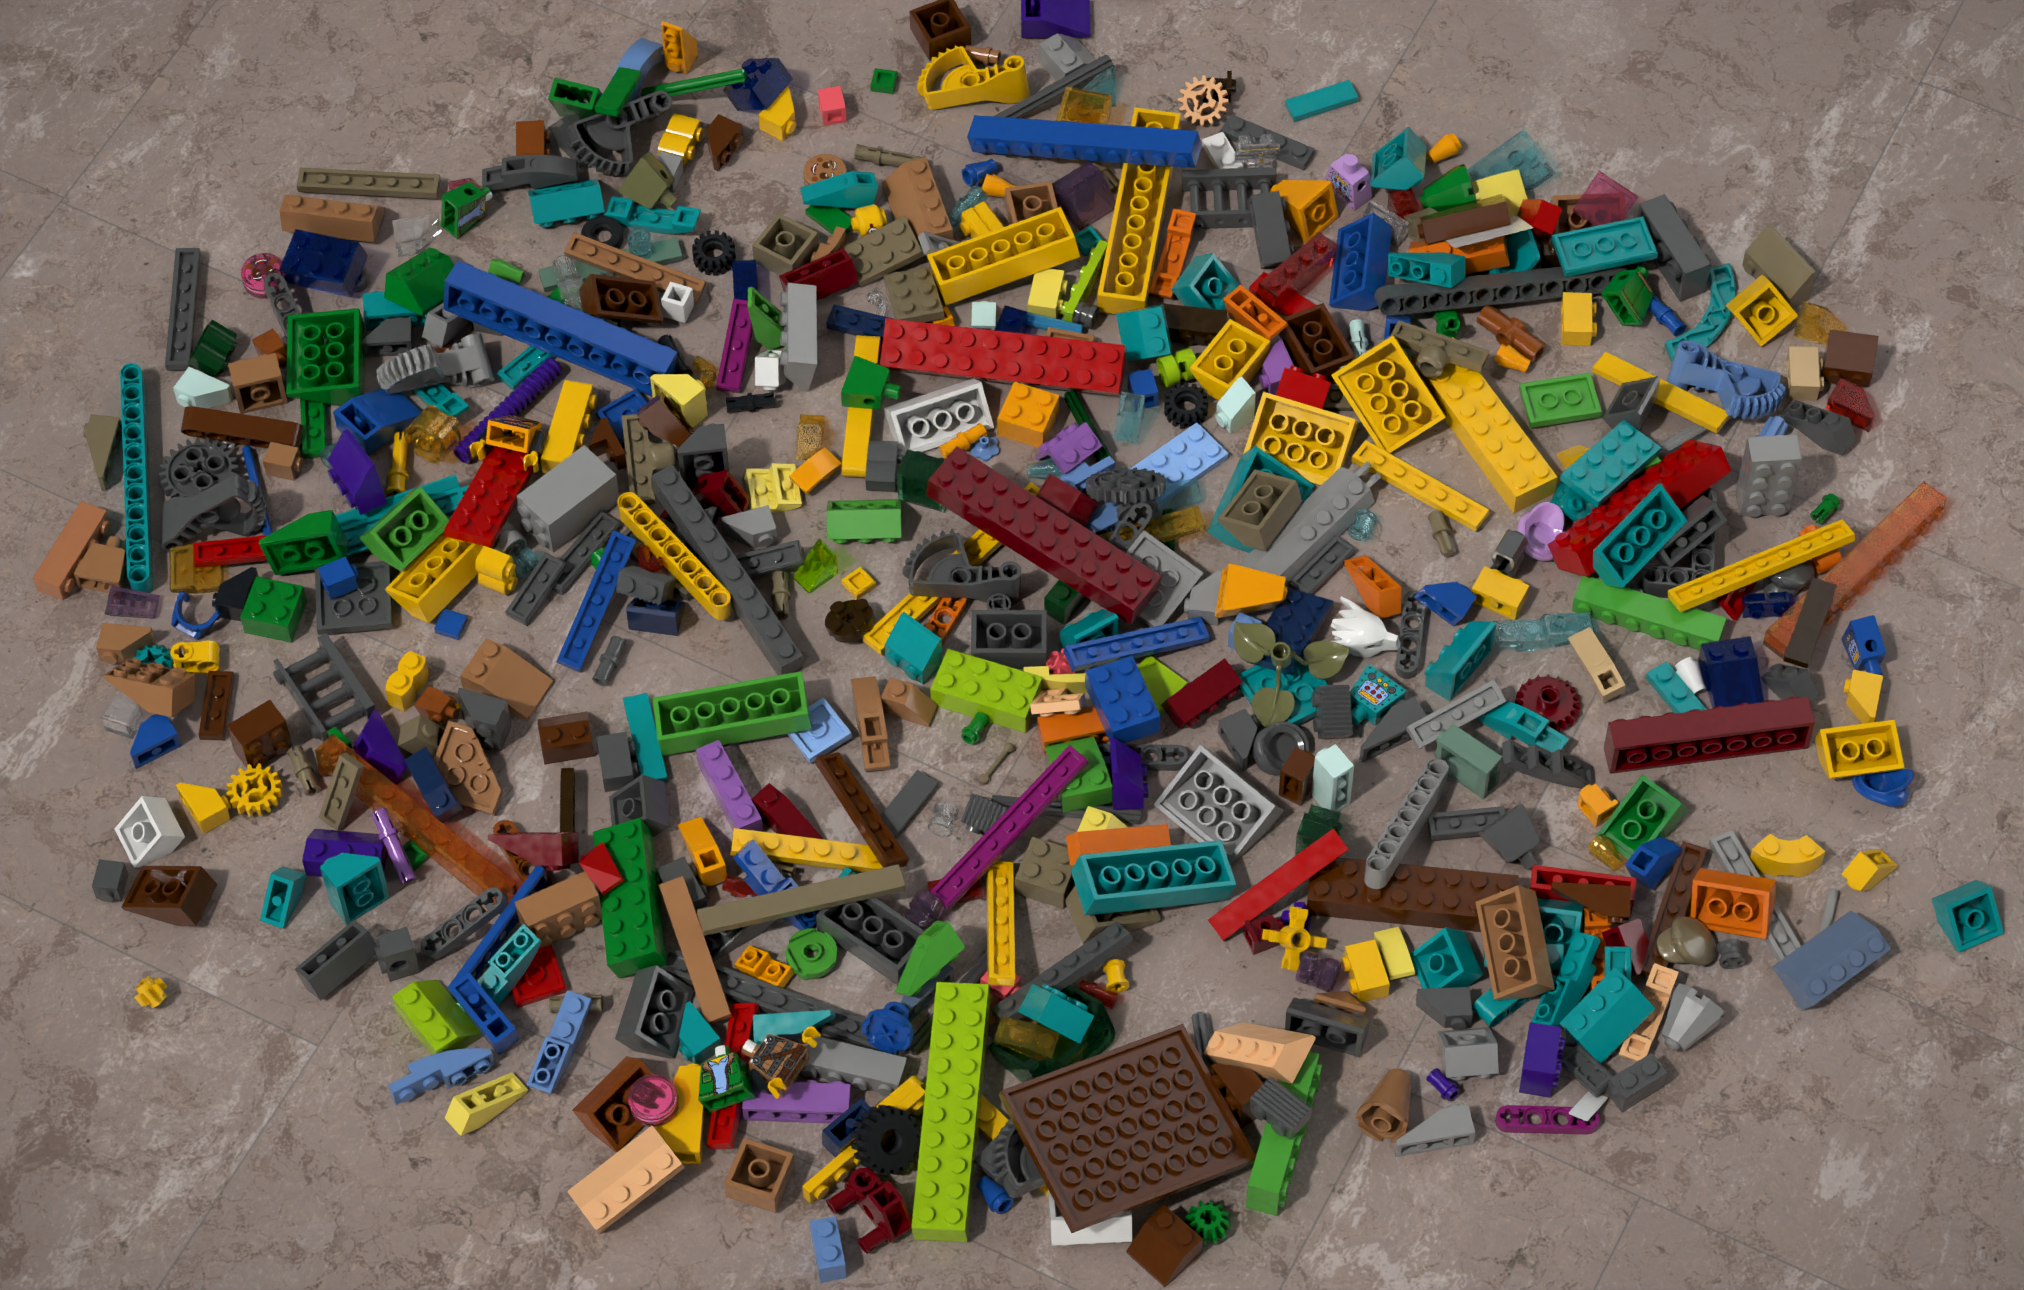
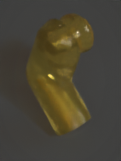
(707, 369)

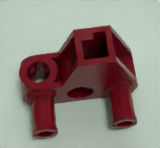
(879, 1202)

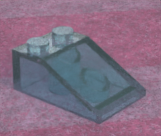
(1516, 153)

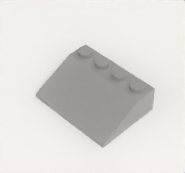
(1218, 804)

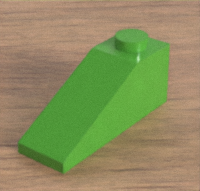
(764, 319)

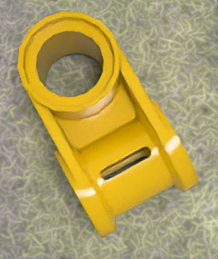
(197, 656)

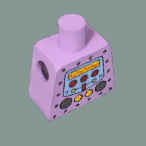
(1350, 181)

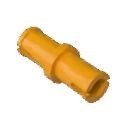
(963, 440)

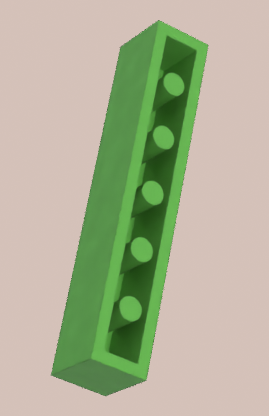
(1647, 614)

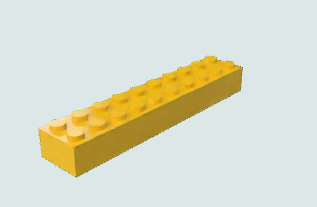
(1136, 225)

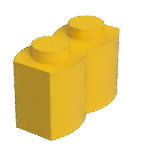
(681, 137)
(496, 571)
(407, 681)

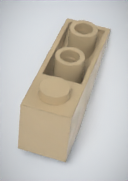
(1597, 665)

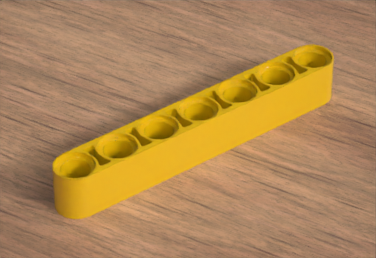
(860, 420)
(677, 565)

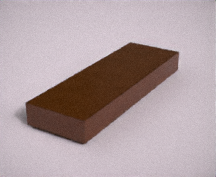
(216, 705)

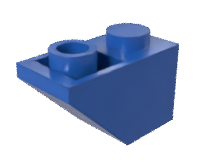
(1652, 861)

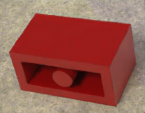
(1540, 215)
(1303, 387)

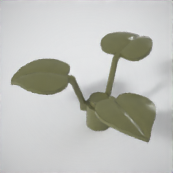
(1256, 640)

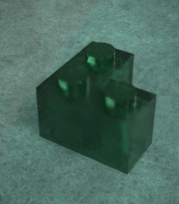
(1315, 825)

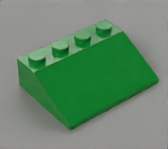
(325, 356)

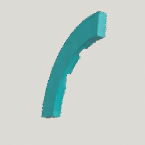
(1717, 314)

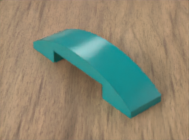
(654, 219)
(442, 399)

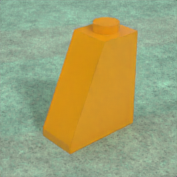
(1248, 591)

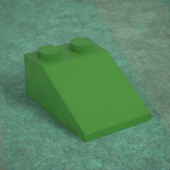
(1092, 785)

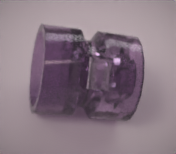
(924, 909)
(1318, 971)

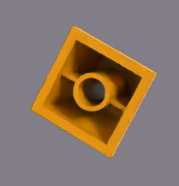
(1308, 205)

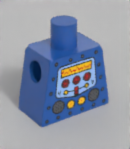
(1864, 645)

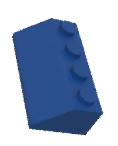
(1360, 263)

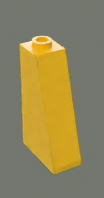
(686, 1129)

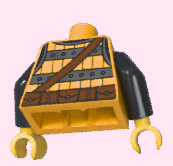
(513, 434)

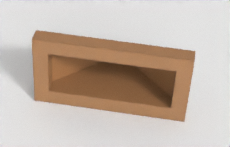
(1342, 1000)

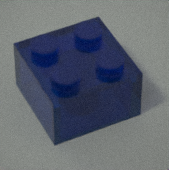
(763, 84)

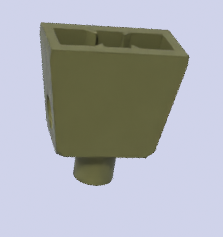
(649, 183)

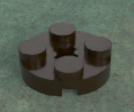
(861, 618)

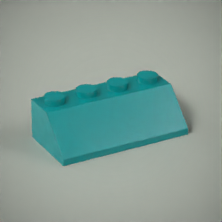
(1637, 538)

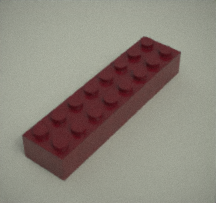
(1708, 734)

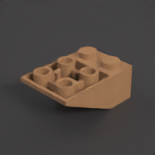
(154, 686)

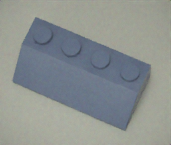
(1830, 959)

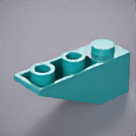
(845, 190)
(1429, 268)

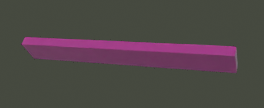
(1009, 827)

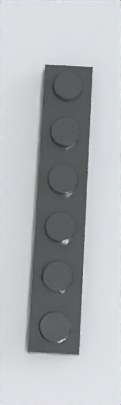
(182, 308)
(1069, 968)

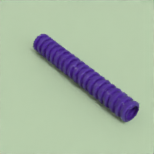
(512, 404)

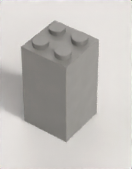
(567, 499)

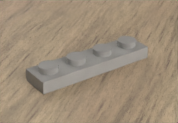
(1457, 712)

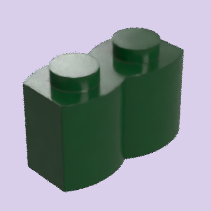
(213, 348)

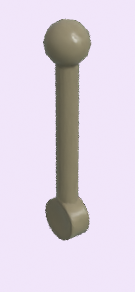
(984, 778)

